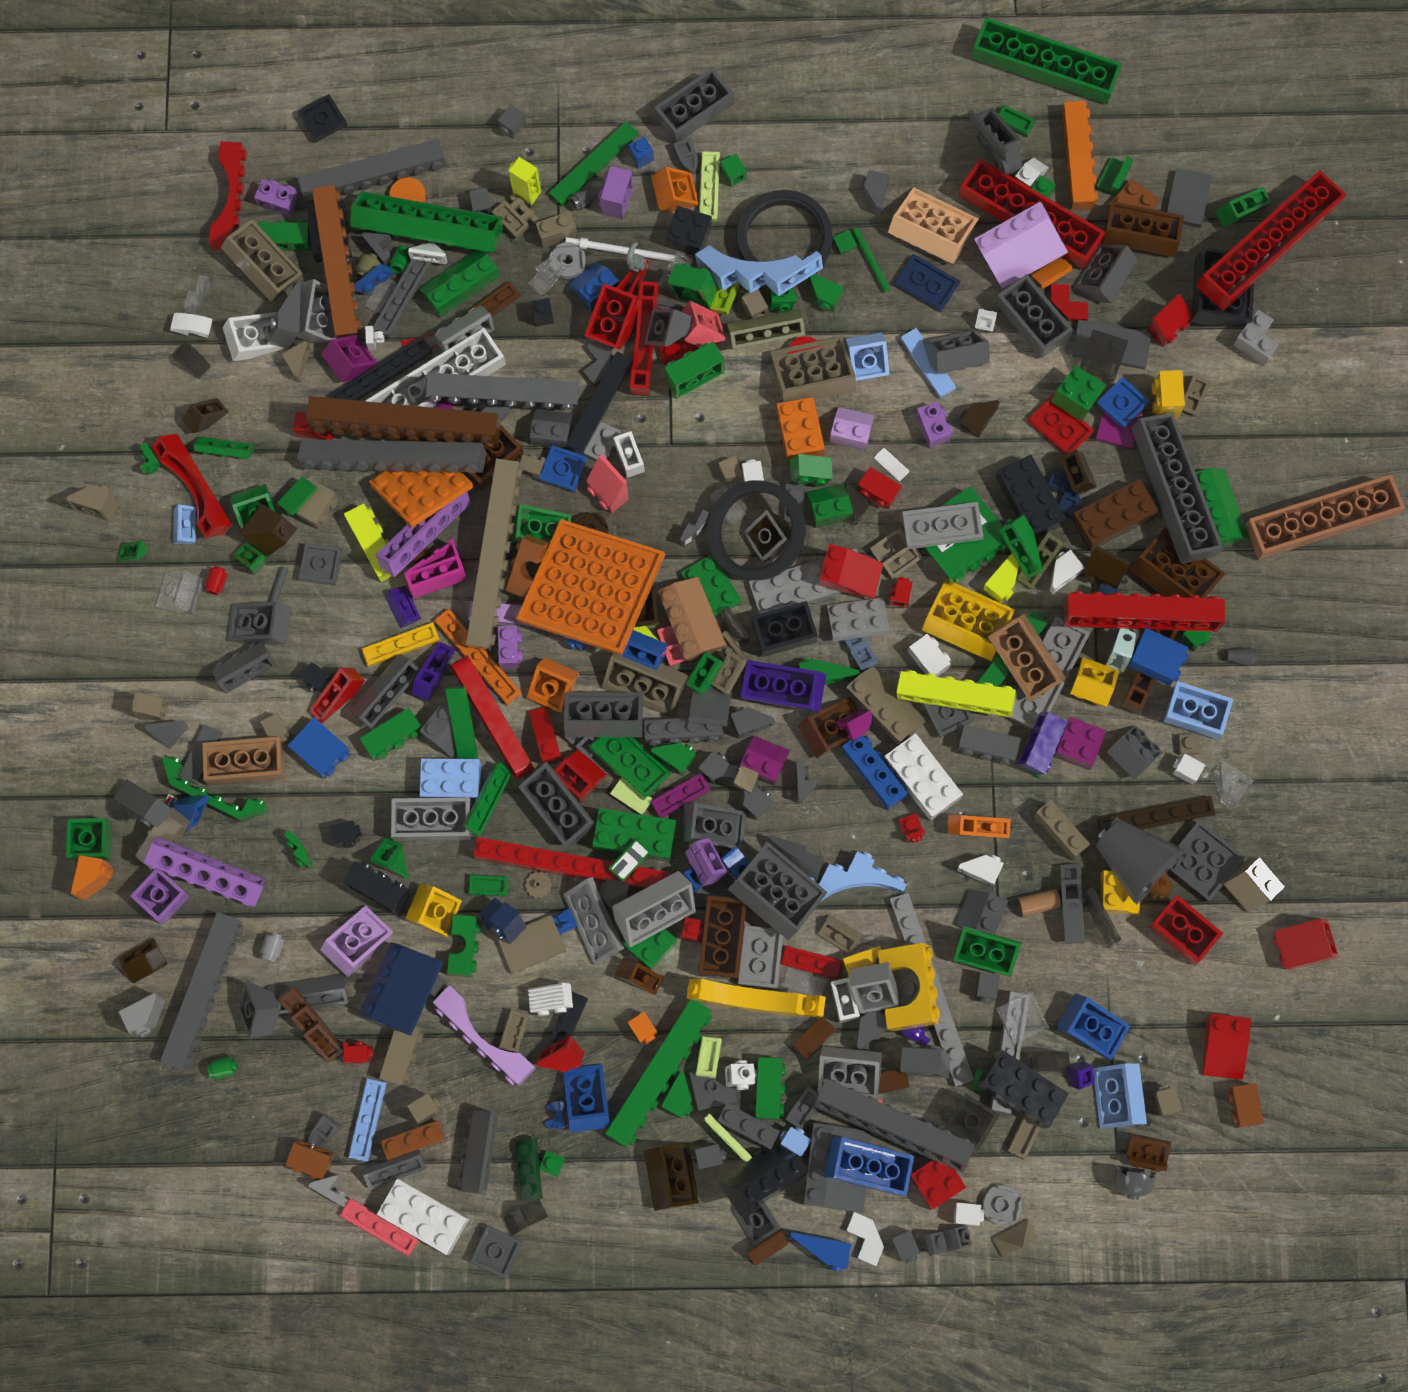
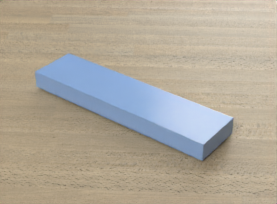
(940, 382)
(367, 1120)

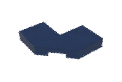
(1070, 500)

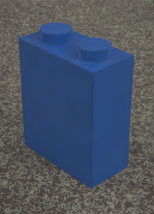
(1158, 657)
(319, 748)

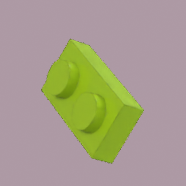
(724, 299)

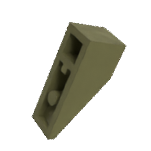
(1047, 550)

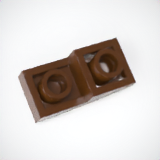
(814, 1037)

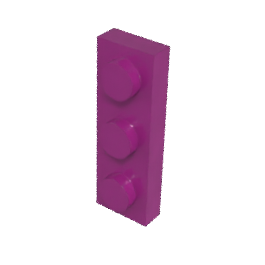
(680, 795)

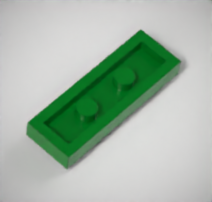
(224, 447)

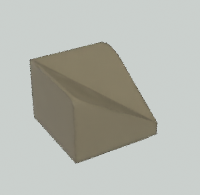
(730, 469)
(746, 779)

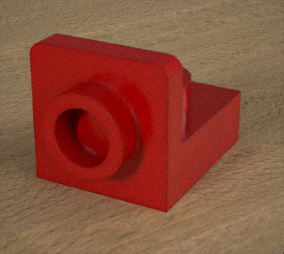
(912, 828)

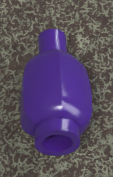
(916, 1034)

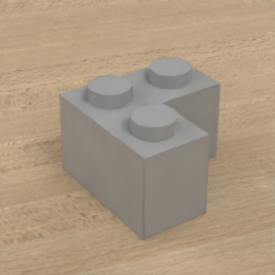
(1254, 341)

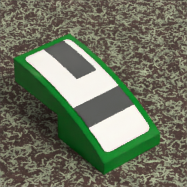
(629, 860)

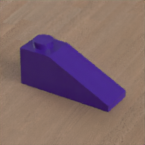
(433, 671)

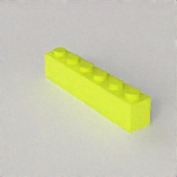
(956, 694)

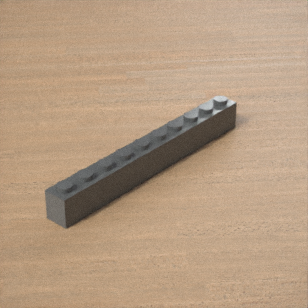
(392, 455)

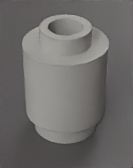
(271, 947)

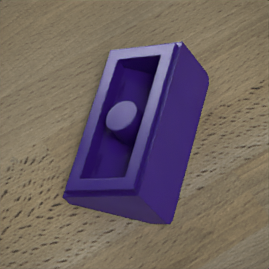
(402, 606)

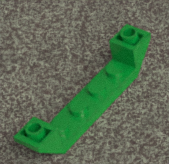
(252, 808)

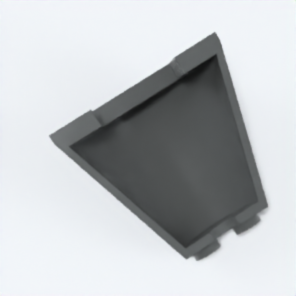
(1137, 857)

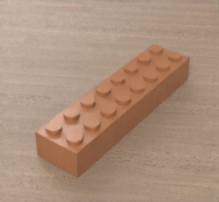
(1324, 517)

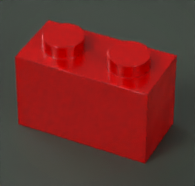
(879, 488)

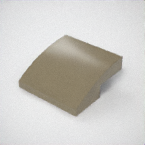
(894, 553)

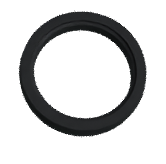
(783, 197)
(717, 516)

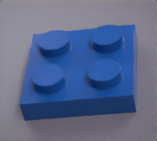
(1122, 403)
(563, 468)

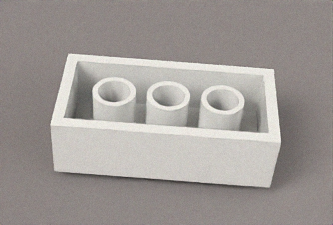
(923, 777)
(423, 1216)

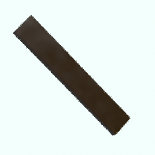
(1163, 814)

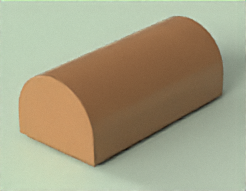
(1039, 902)

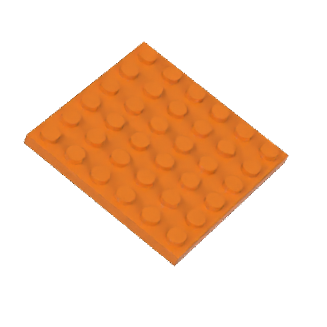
(591, 587)

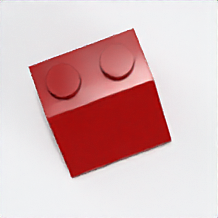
(1170, 321)

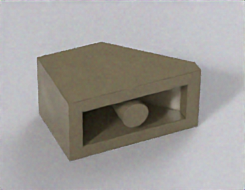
(149, 707)

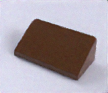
(768, 1248)

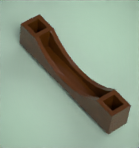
(1142, 684)

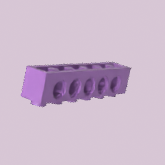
(412, 541)
(200, 862)

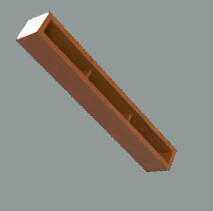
(335, 261)

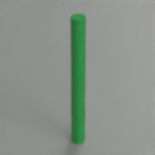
(871, 260)

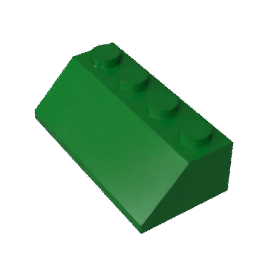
(460, 282)
(1222, 505)

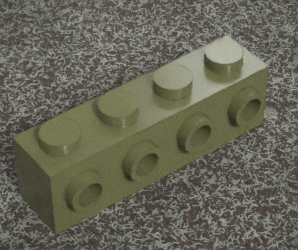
(766, 329)

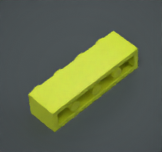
(368, 535)

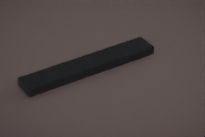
(384, 371)
(600, 402)

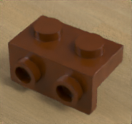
(1148, 1152)

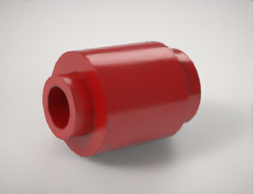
(215, 580)

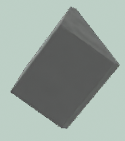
(758, 1223)

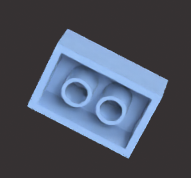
(1198, 710)
(450, 778)

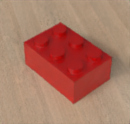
(1185, 930)

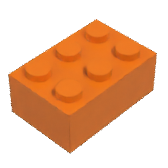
(800, 428)

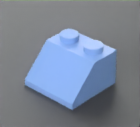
(868, 356)

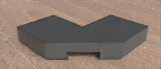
(602, 355)

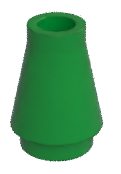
(399, 260)

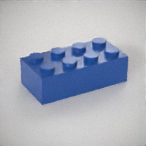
(869, 1166)

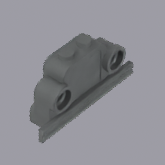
(998, 139)

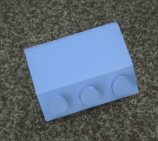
(1119, 1096)

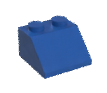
(590, 282)

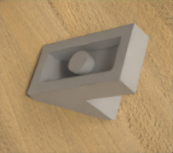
(326, 1187)

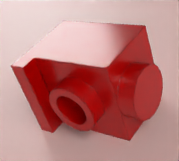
(901, 592)
(693, 930)
(357, 1053)

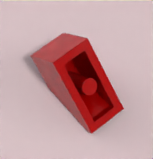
(302, 429)
(561, 1056)

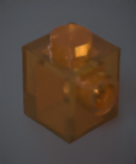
(1162, 887)

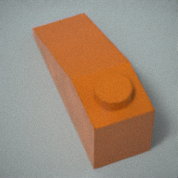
(979, 826)

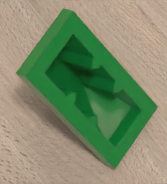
(132, 551)

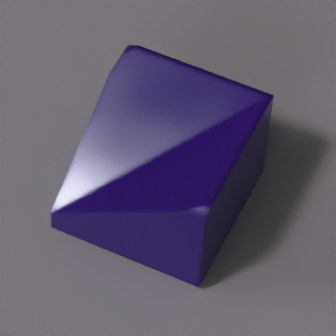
(1081, 1075)

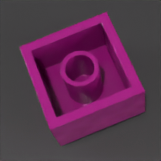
(1080, 743)

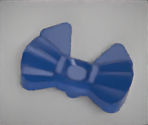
(558, 1122)

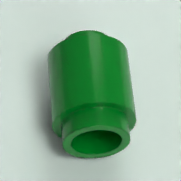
(222, 1067)

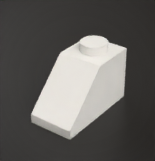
(1030, 172)
(1064, 570)
(982, 869)

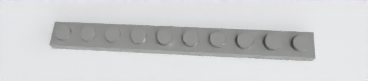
(946, 1029)

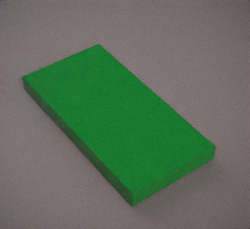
(631, 763)

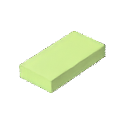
(631, 799)
(708, 1057)

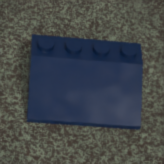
(400, 988)

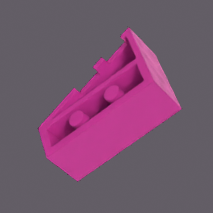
(436, 572)

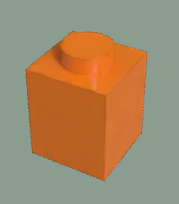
(643, 1028)

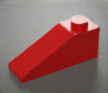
(337, 693)
(545, 735)

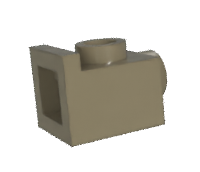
(531, 466)

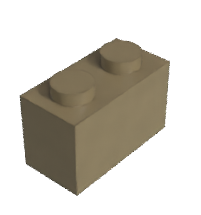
(556, 229)
(318, 506)
(425, 1108)

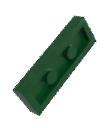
(529, 1169)

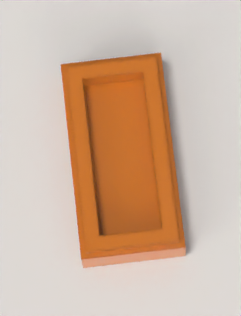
(1051, 272)

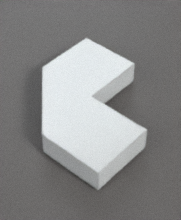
(866, 1229)

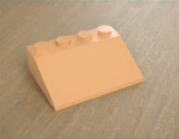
(932, 225)

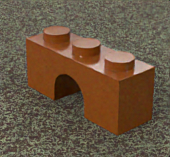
(531, 550)
(413, 1140)

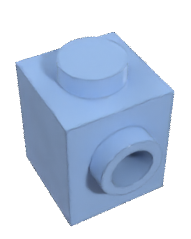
(794, 1140)

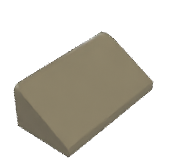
(839, 934)

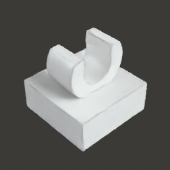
(985, 320)
(373, 337)

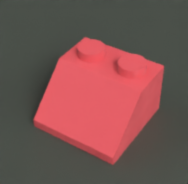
(704, 325)

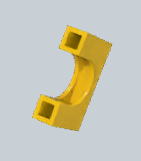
(923, 1009)

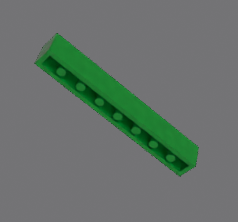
(658, 1073)

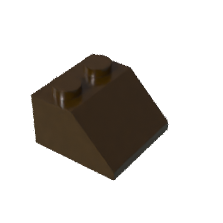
(1105, 568)

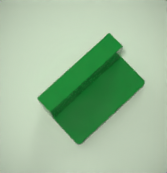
(1114, 175)
(297, 496)

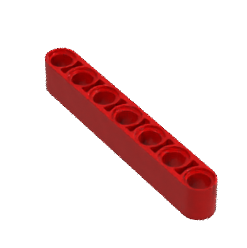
(492, 717)

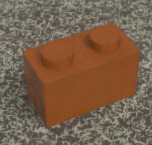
(1245, 1105)
(310, 1159)

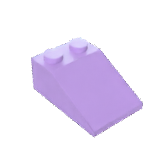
(356, 941)

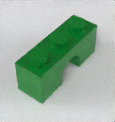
(463, 963)

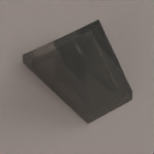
(191, 360)
(525, 1216)

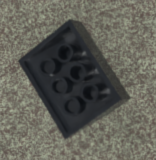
(1206, 311)

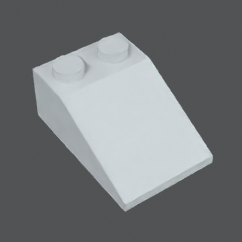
(247, 336)

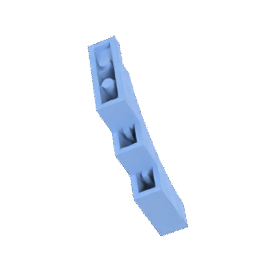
(777, 274)

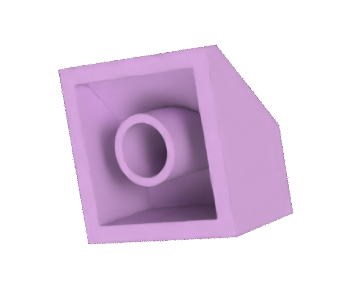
(851, 428)

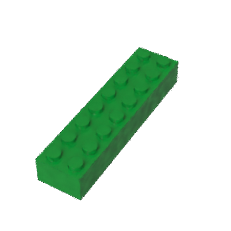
(1046, 60)
(426, 222)

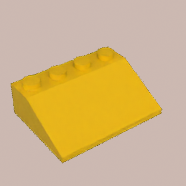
(966, 619)

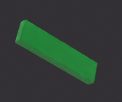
(461, 722)
(487, 799)

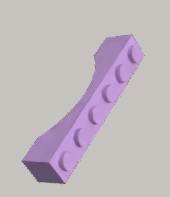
(513, 1064)

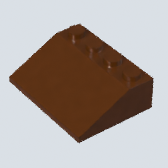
(1165, 574)

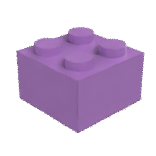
(616, 192)
(160, 896)

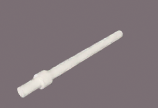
(584, 243)

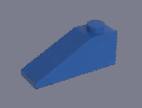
(828, 1251)

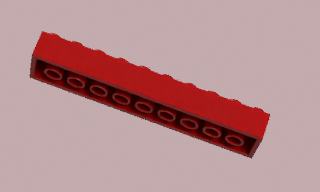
(1271, 240)

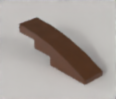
(311, 1024)

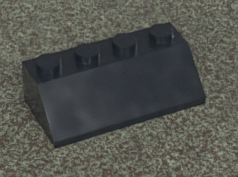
(763, 1179)

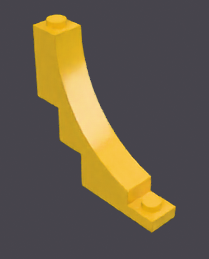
(755, 999)

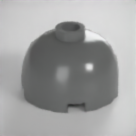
(1134, 1182)

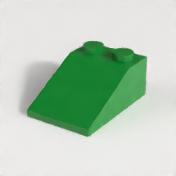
(536, 523)

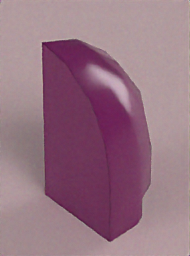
(856, 723)

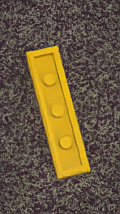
(400, 644)

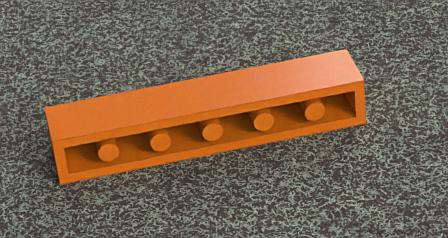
(1078, 155)

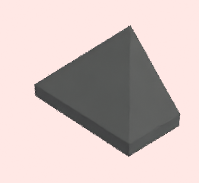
(167, 732)

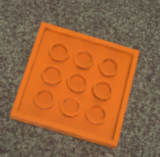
(419, 493)

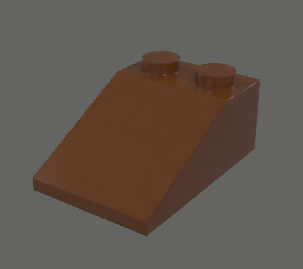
(822, 728)

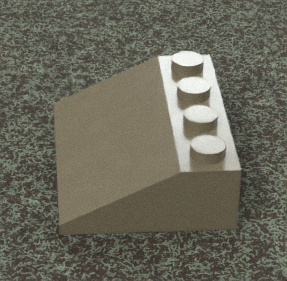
(815, 371)

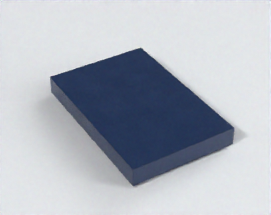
(927, 283)

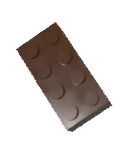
(1115, 515)
(722, 938)

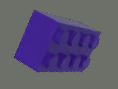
(783, 685)

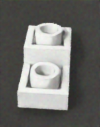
(190, 323)

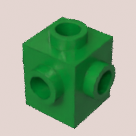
(784, 301)

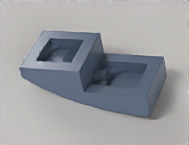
(861, 653)

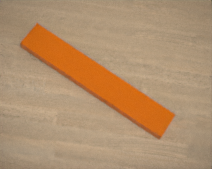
(481, 659)

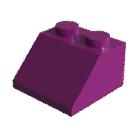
(348, 357)
(765, 759)

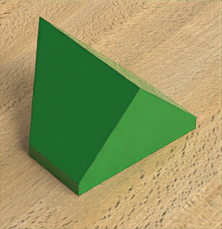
(391, 858)

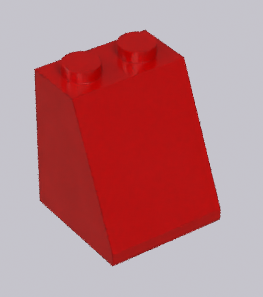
(1306, 944)

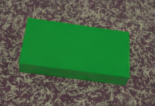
(1017, 121)
(488, 885)

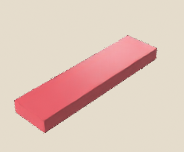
(379, 1227)

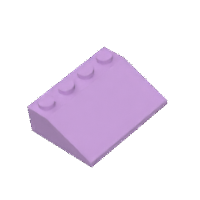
(1021, 245)

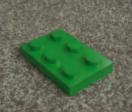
(715, 584)

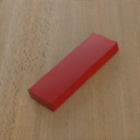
(811, 962)

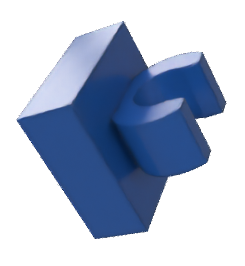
(564, 921)

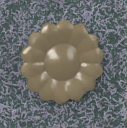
(538, 885)

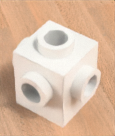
(740, 1075)

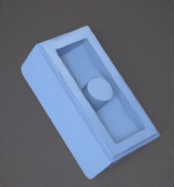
(184, 524)

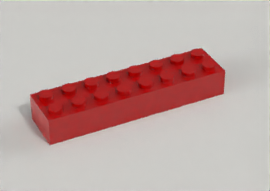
(1007, 197)
(1144, 612)

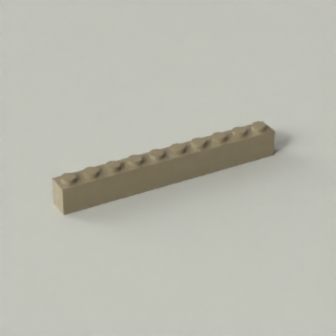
(493, 554)

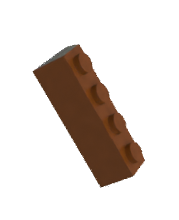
(1143, 229)

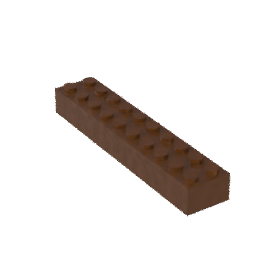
(402, 421)

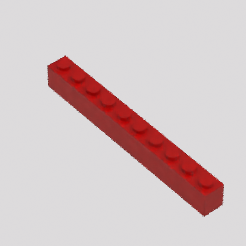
(560, 863)

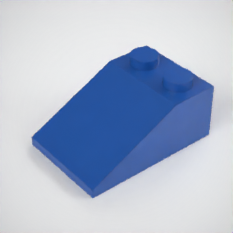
(1093, 1026)
(586, 1098)

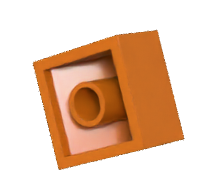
(674, 189)
(551, 684)
(90, 876)

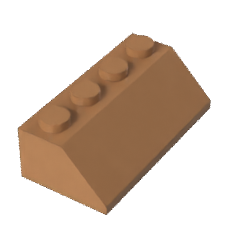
(692, 618)
(1026, 657)
(243, 761)

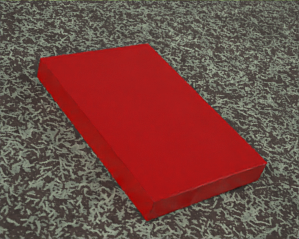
(1060, 427)

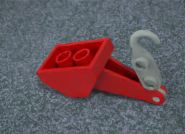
(616, 308)

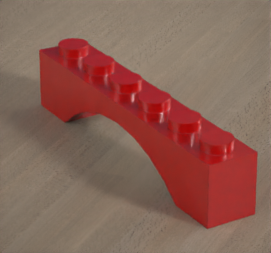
(232, 160)
(643, 353)
(175, 456)

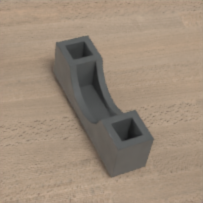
(716, 769)

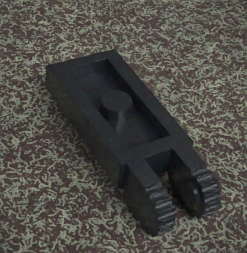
(568, 1021)

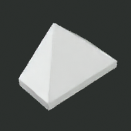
(428, 252)

